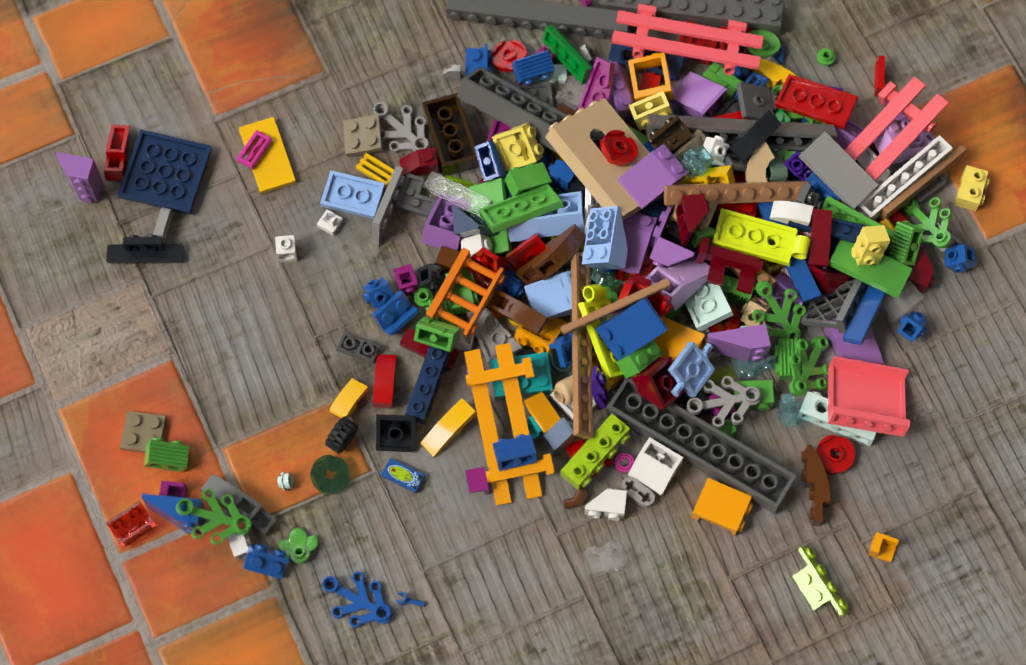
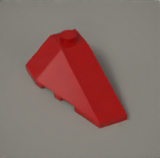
(489, 260)

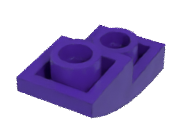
(797, 166)
(598, 388)

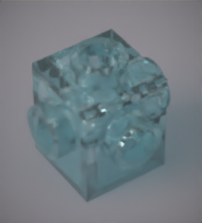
(697, 161)

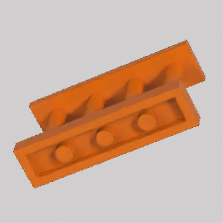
(454, 277)

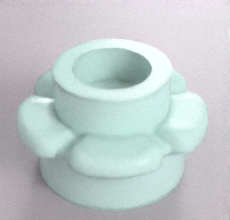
(285, 481)

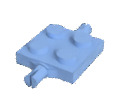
(691, 369)

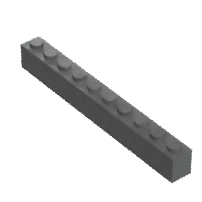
(538, 15)
(787, 136)

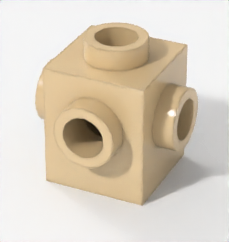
(748, 308)

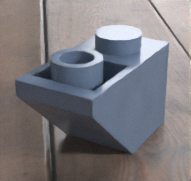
(559, 436)

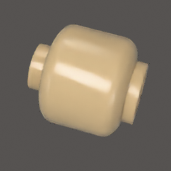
(564, 391)

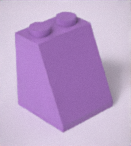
(697, 96)

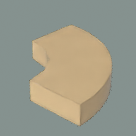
(758, 163)

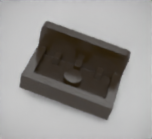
(671, 135)

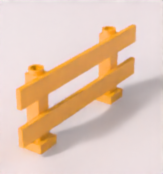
(508, 373)

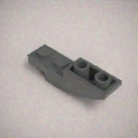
(247, 506)

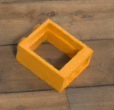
(647, 62)

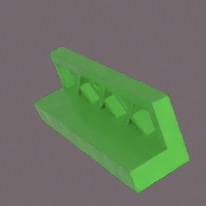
(848, 214)

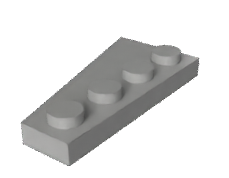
(386, 206)

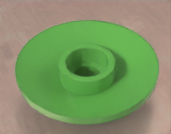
(769, 46)

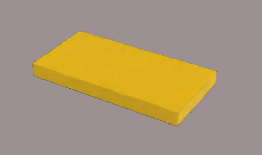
(273, 168)

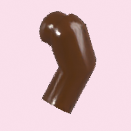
(578, 499)

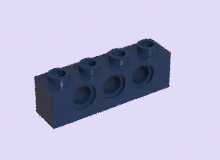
(675, 61)
(428, 384)

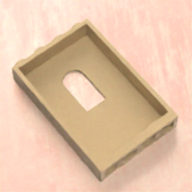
(585, 159)

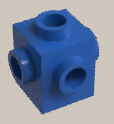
(960, 258)
(512, 285)
(377, 292)
(913, 326)

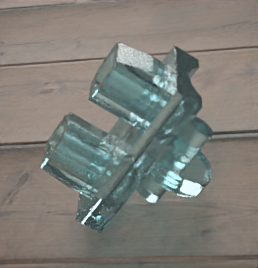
(787, 410)

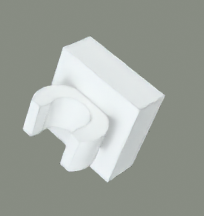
(330, 222)

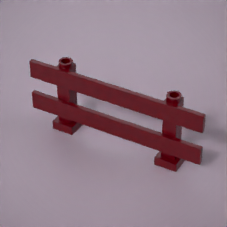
(724, 257)

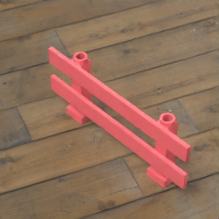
(646, 20)
(899, 103)

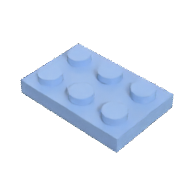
(352, 194)

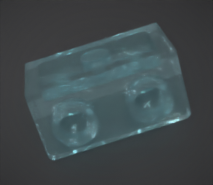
(748, 369)

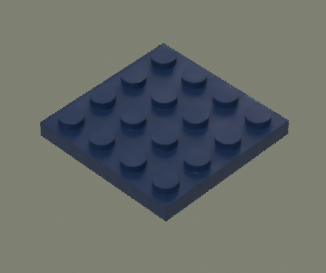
(165, 172)

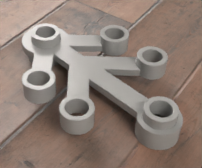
(402, 131)
(726, 400)

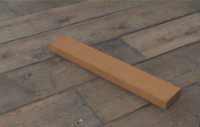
(922, 182)
(616, 306)

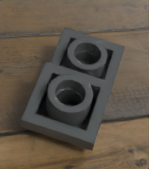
(809, 197)
(358, 348)

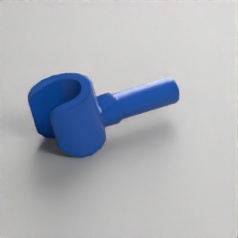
(407, 600)

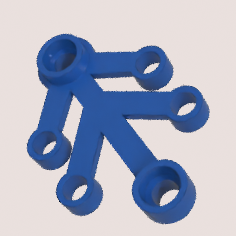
(359, 602)

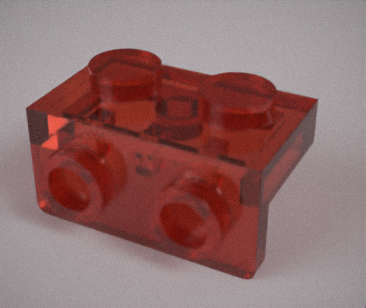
(131, 524)

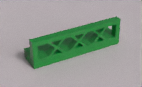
(567, 54)

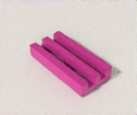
(253, 163)

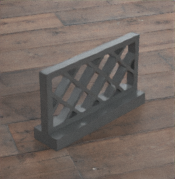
(843, 313)

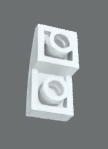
(791, 211)

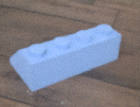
(553, 222)

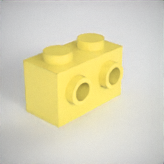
(651, 105)
(971, 188)
(870, 245)

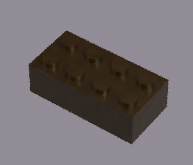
(450, 134)

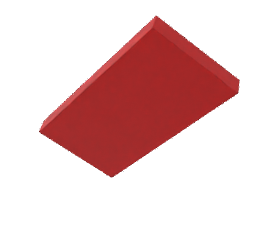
(816, 101)

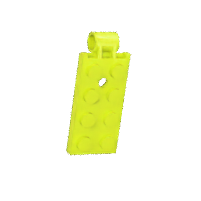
(752, 234)
(596, 299)

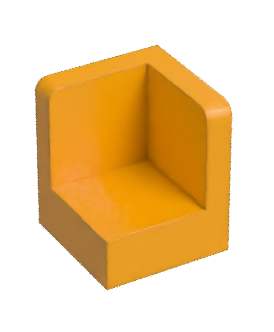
(883, 547)

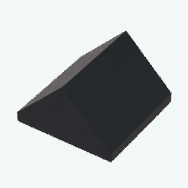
(395, 433)

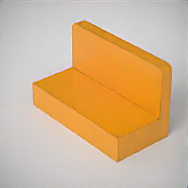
(542, 411)

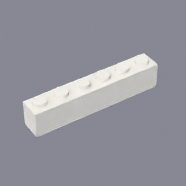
(904, 178)

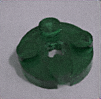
(607, 279)
(327, 485)

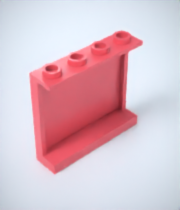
(867, 396)

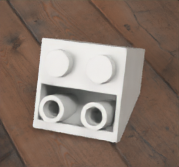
(655, 466)

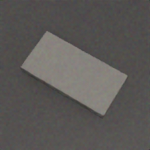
(838, 170)

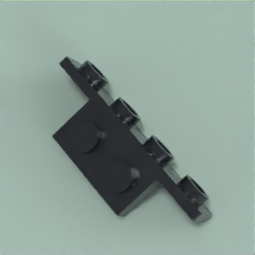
(144, 250)

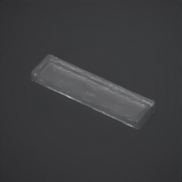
(456, 193)

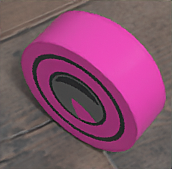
(624, 463)

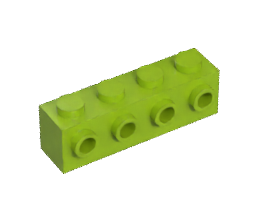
(595, 451)

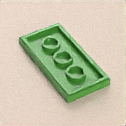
(496, 192)
(521, 208)
(886, 276)

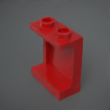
(659, 301)

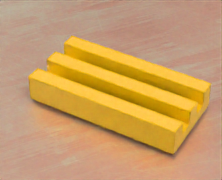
(360, 168)

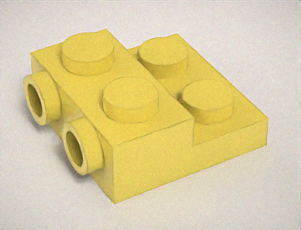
(518, 146)

